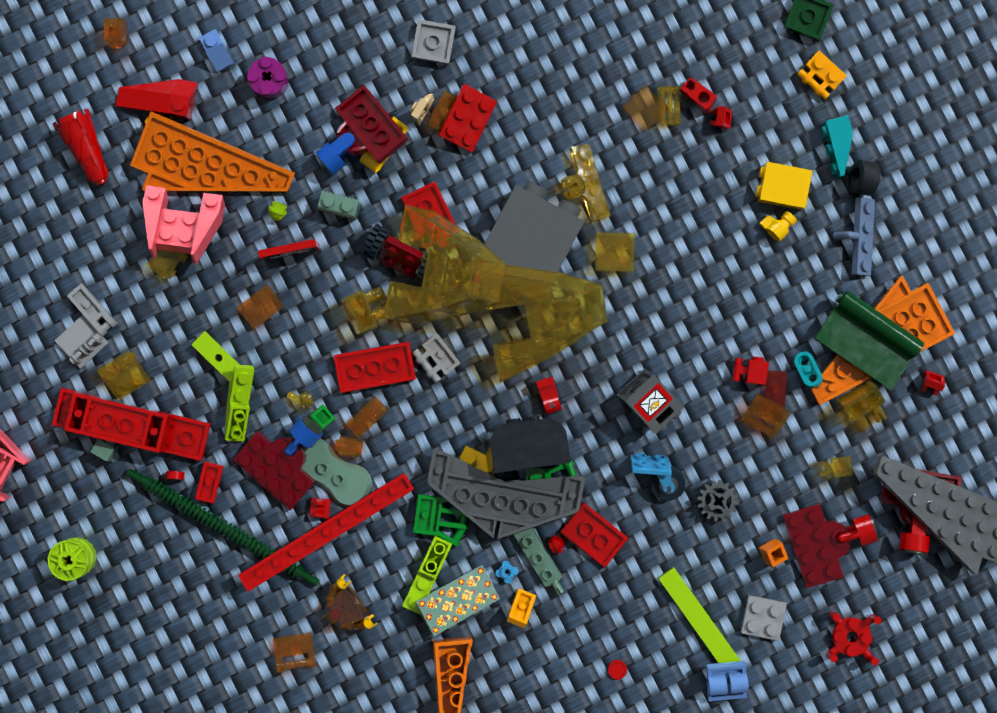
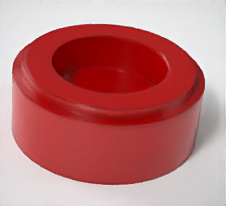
(175, 475)

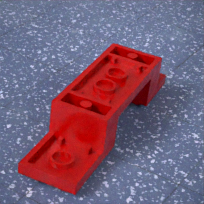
(130, 425)

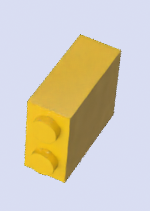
(783, 185)

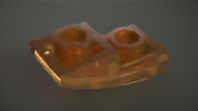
(367, 417)

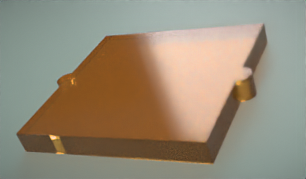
(644, 108)

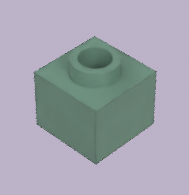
(105, 449)

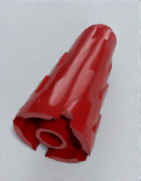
(81, 139)

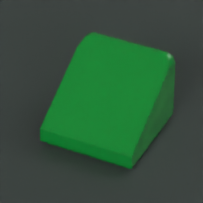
(322, 417)

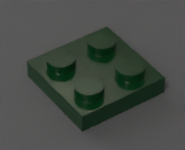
(809, 18)

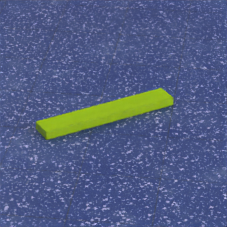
(697, 617)

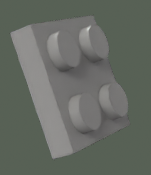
(433, 42)
(763, 617)

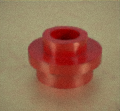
(556, 544)

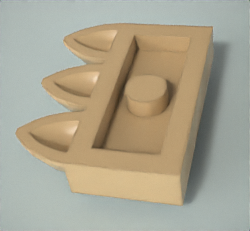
(421, 108)

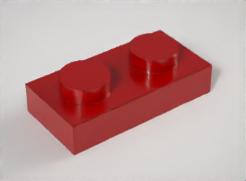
(209, 482)

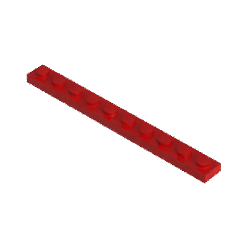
(325, 532)

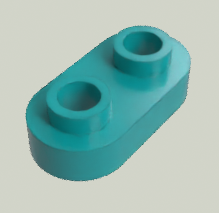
(809, 370)

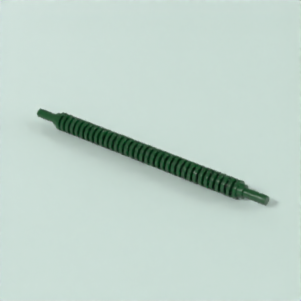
(177, 500)

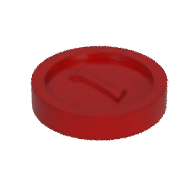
(617, 669)

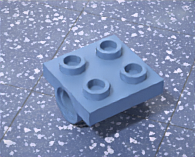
(727, 681)

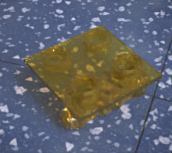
(123, 374)

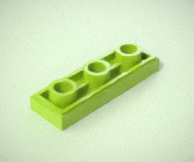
(210, 350)

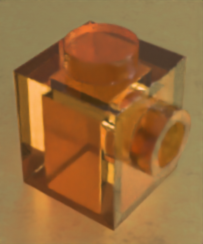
(115, 32)

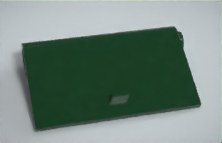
(868, 340)

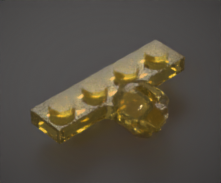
(586, 183)

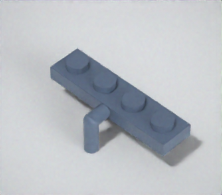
(861, 236)

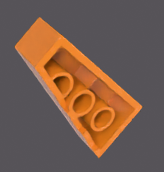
(450, 668)

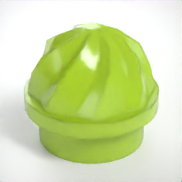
(277, 211)

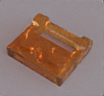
(768, 411)
(294, 645)

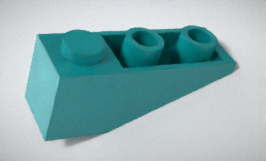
(838, 137)

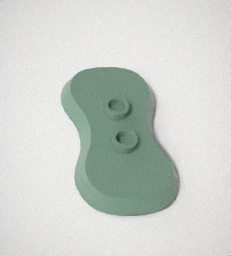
(342, 480)

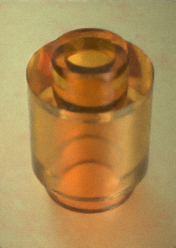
(349, 446)

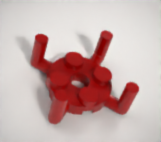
(860, 644)

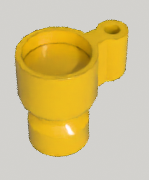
(778, 228)

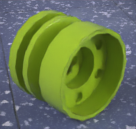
(82, 557)

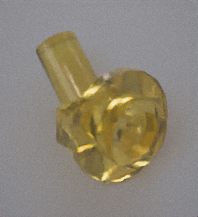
(304, 399)

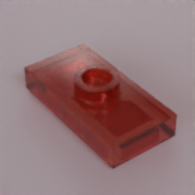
(776, 387)

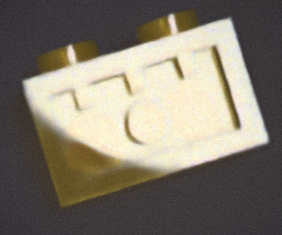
(165, 263)

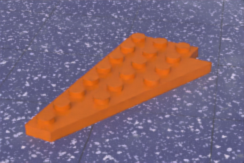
(193, 161)
(914, 311)

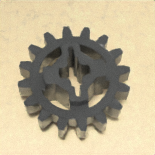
(724, 495)

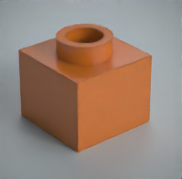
(773, 553)

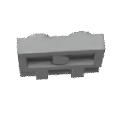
(441, 355)

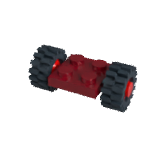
(394, 253)

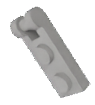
(91, 309)

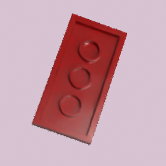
(374, 367)

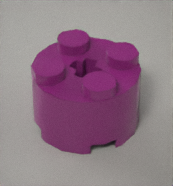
(265, 67)

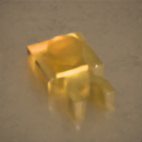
(838, 467)

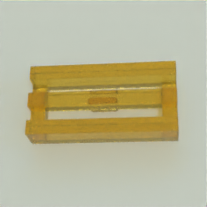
(669, 89)

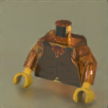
(345, 608)

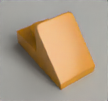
(521, 608)

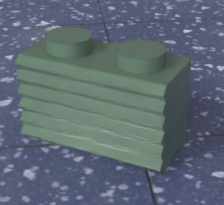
(339, 205)

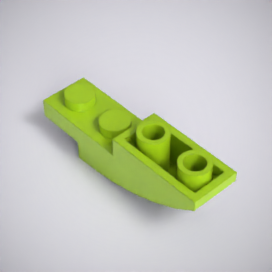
(238, 402)
(427, 573)

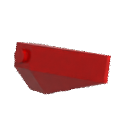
(165, 98)

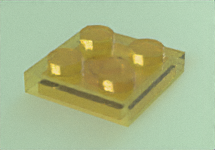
(614, 252)

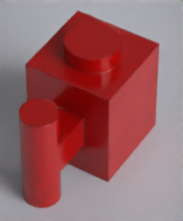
(755, 370)

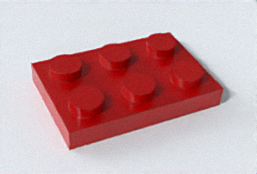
(467, 118)

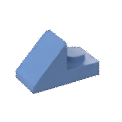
(216, 50)

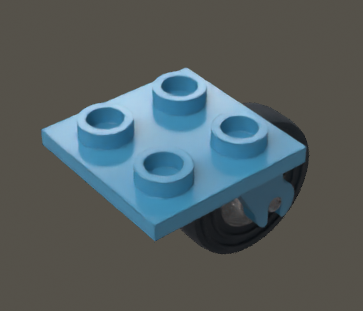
(666, 482)

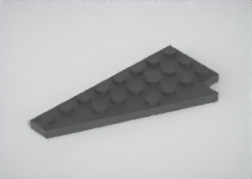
(954, 515)

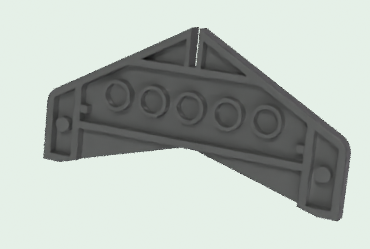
(514, 503)

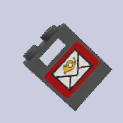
(650, 401)

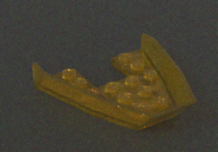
(458, 272)
(558, 315)

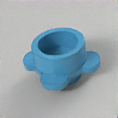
(507, 577)

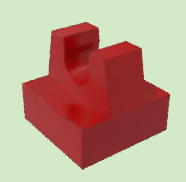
(723, 119)
(933, 381)
(320, 507)

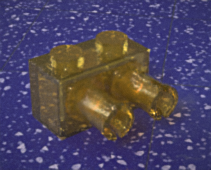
(359, 311)
(861, 401)

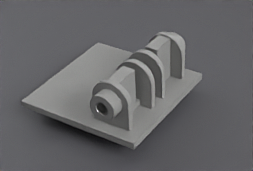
(81, 341)

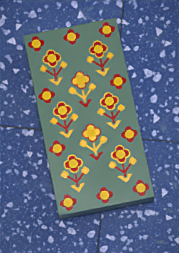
(457, 600)

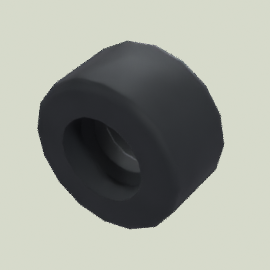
(864, 177)

